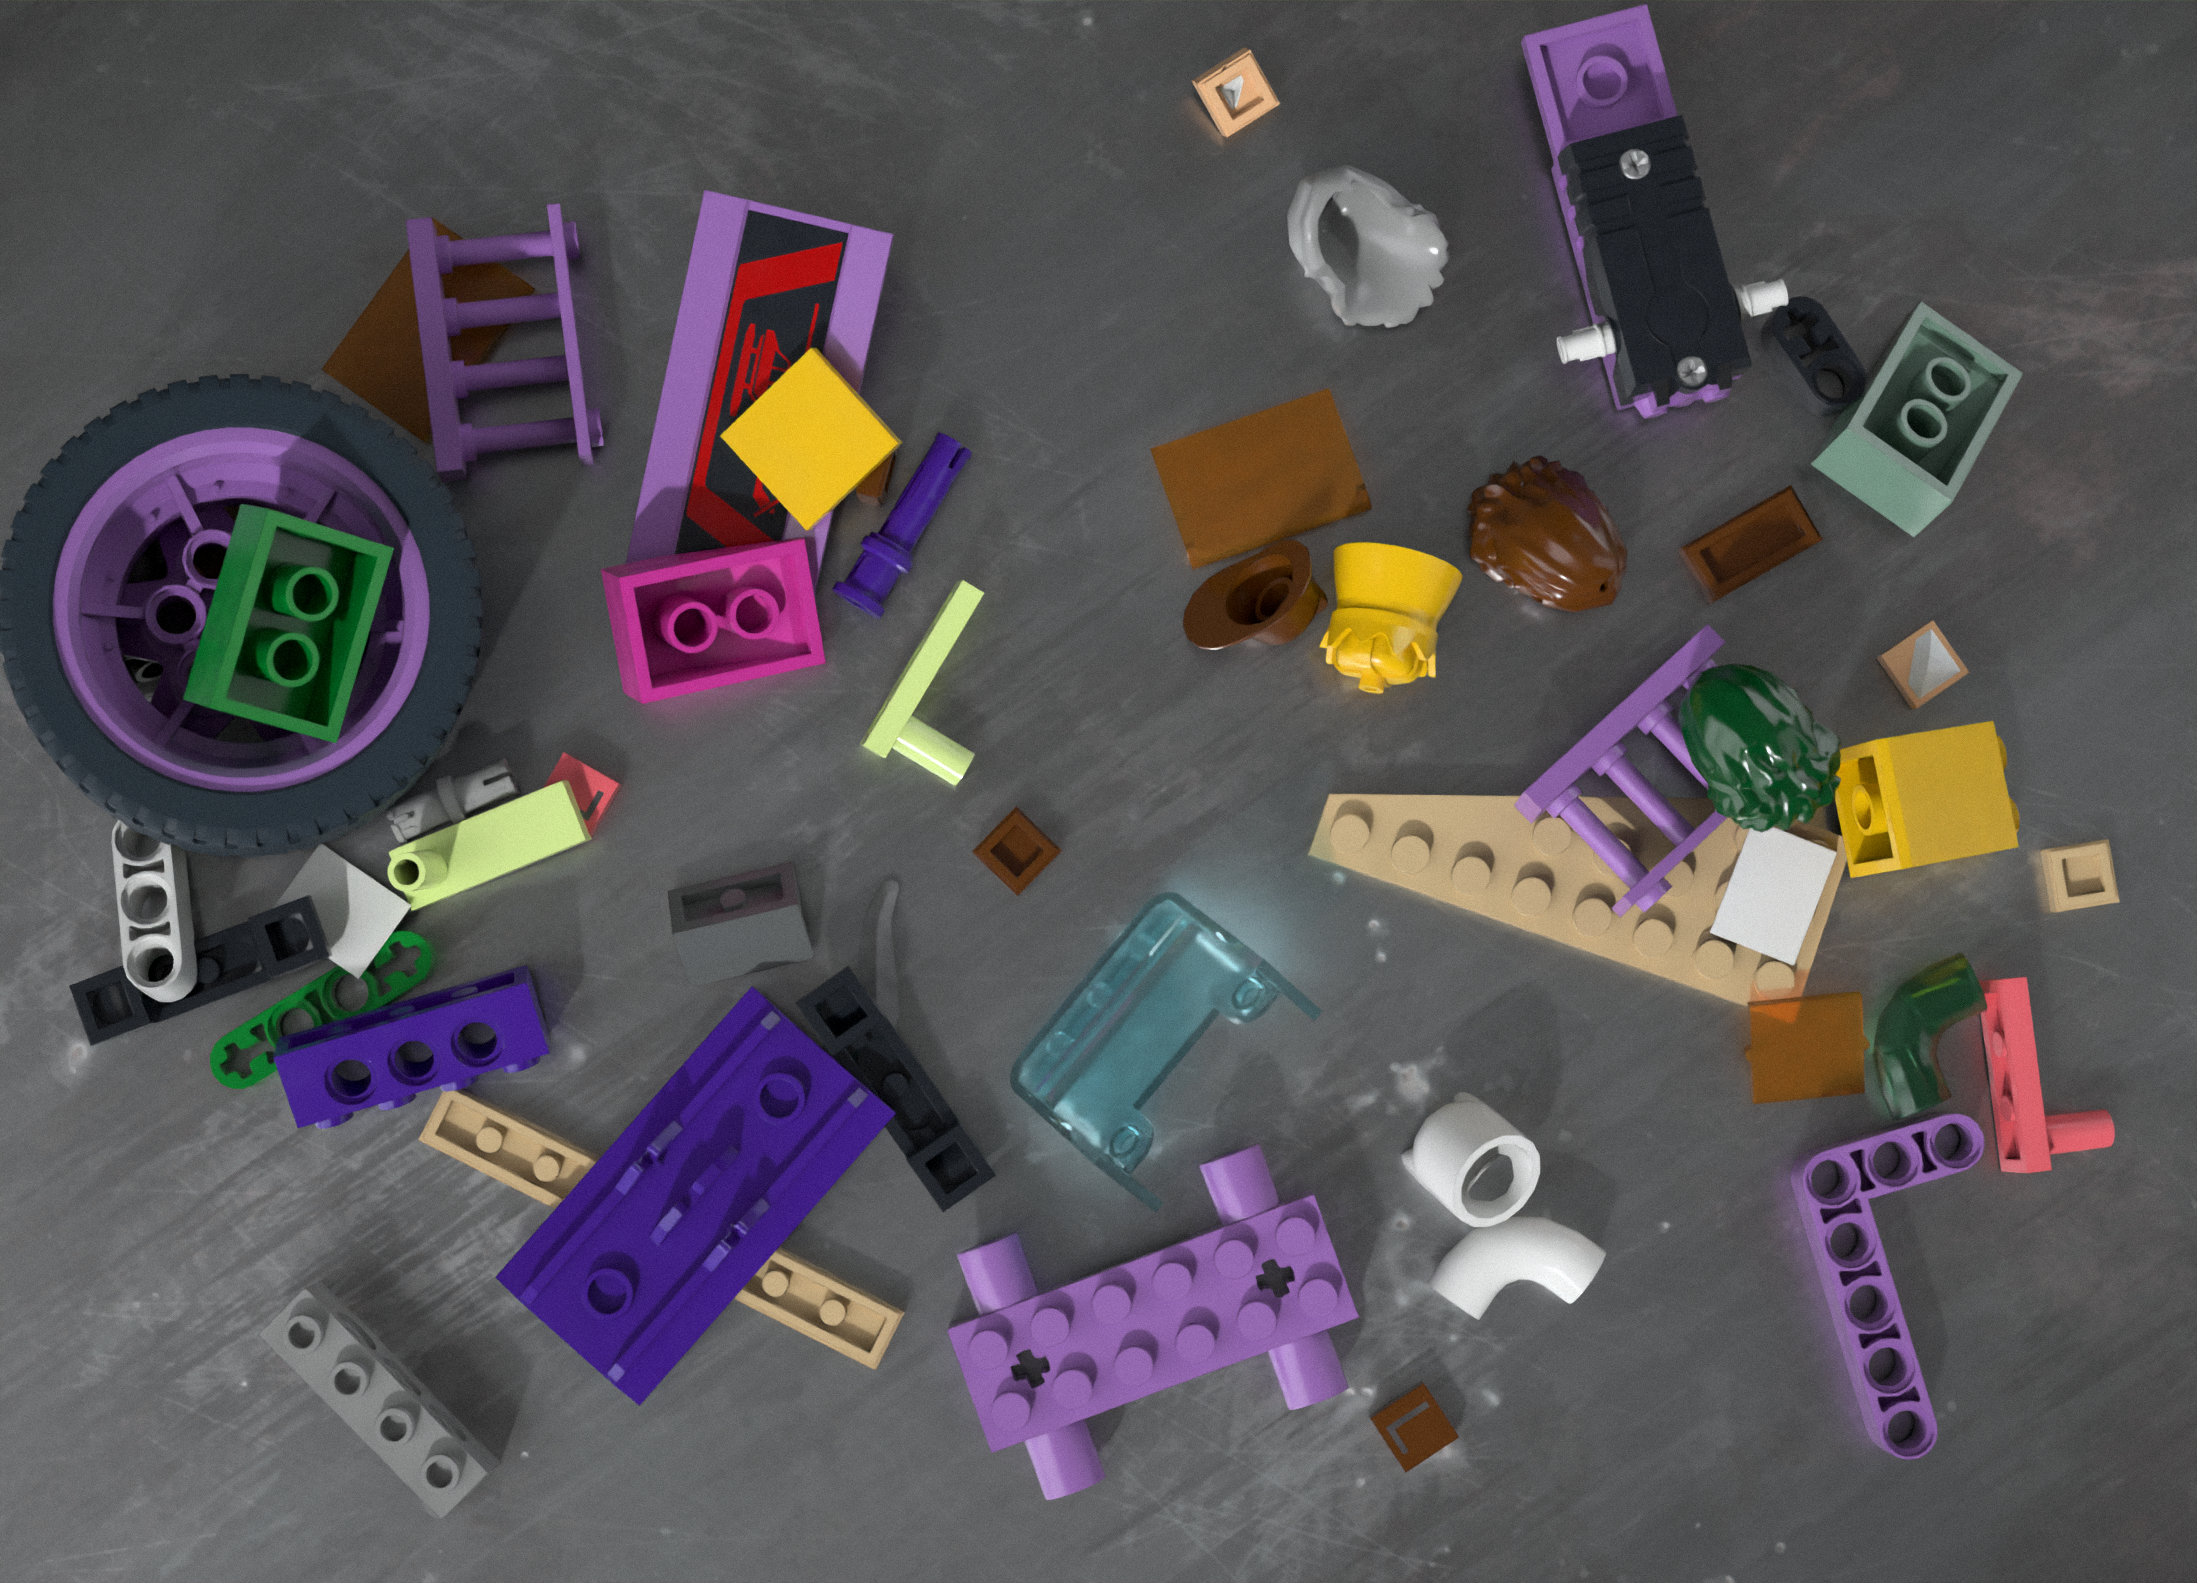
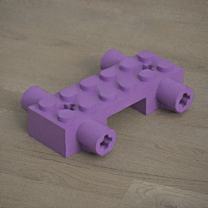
(1152, 1322)

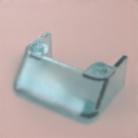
(1135, 1024)

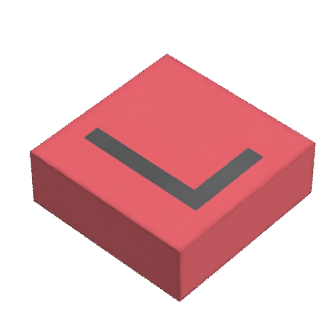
(590, 787)

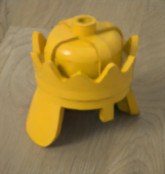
(1387, 613)

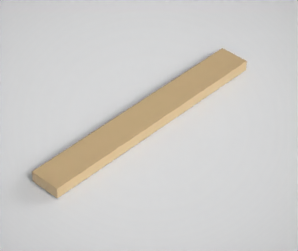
(551, 1166)

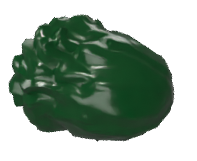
(1758, 747)

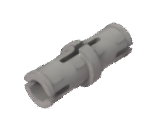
(452, 800)

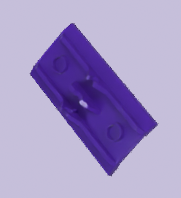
(695, 1196)

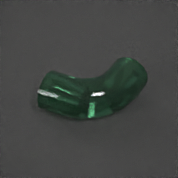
(1911, 1032)

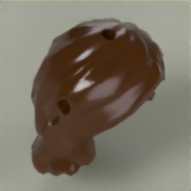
(1547, 536)

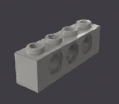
(379, 1398)

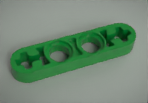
(320, 1003)

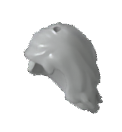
(1366, 246)

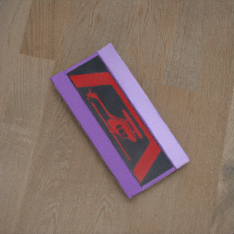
(751, 305)

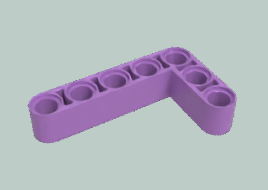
(1868, 1262)

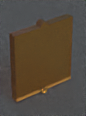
(1806, 1047)

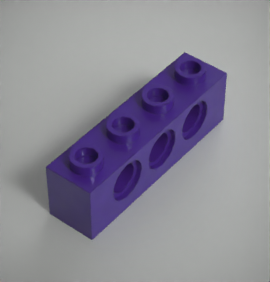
(326, 1099)

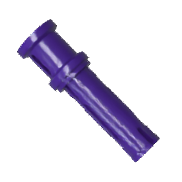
(889, 550)

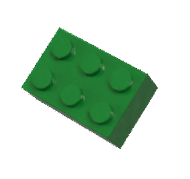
(288, 623)

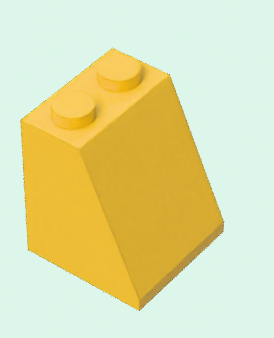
(1925, 799)

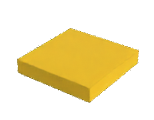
(811, 439)

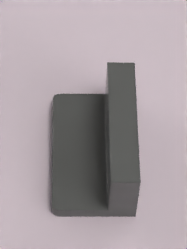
(739, 924)

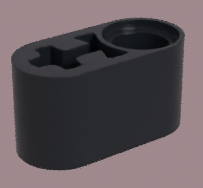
(1821, 333)

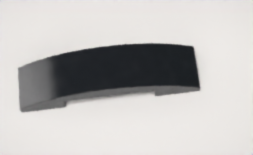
(227, 965)
(880, 1059)

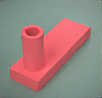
(2022, 1129)

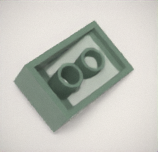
(1918, 421)

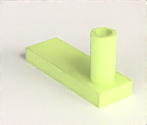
(894, 722)
(488, 845)

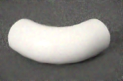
(1512, 1252)

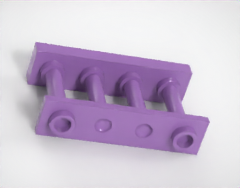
(452, 380)
(1605, 753)

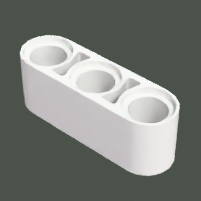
(164, 935)

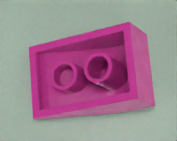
(712, 618)

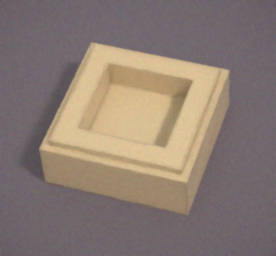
(2079, 876)

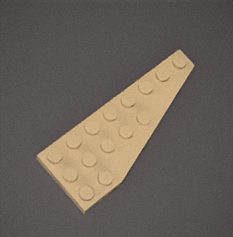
(1553, 883)

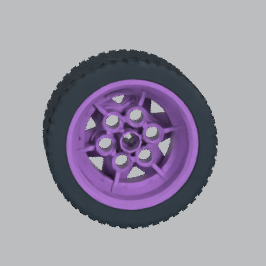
(166, 475)

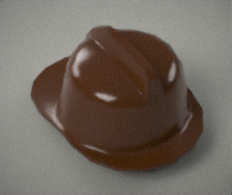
(1258, 598)

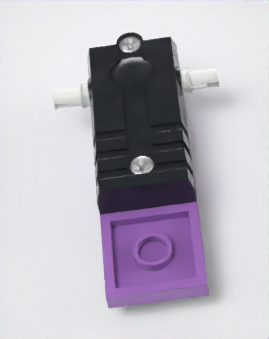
(1638, 218)

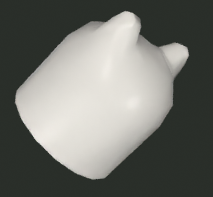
(1459, 1146)

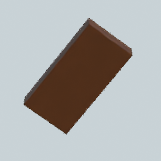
(1750, 544)

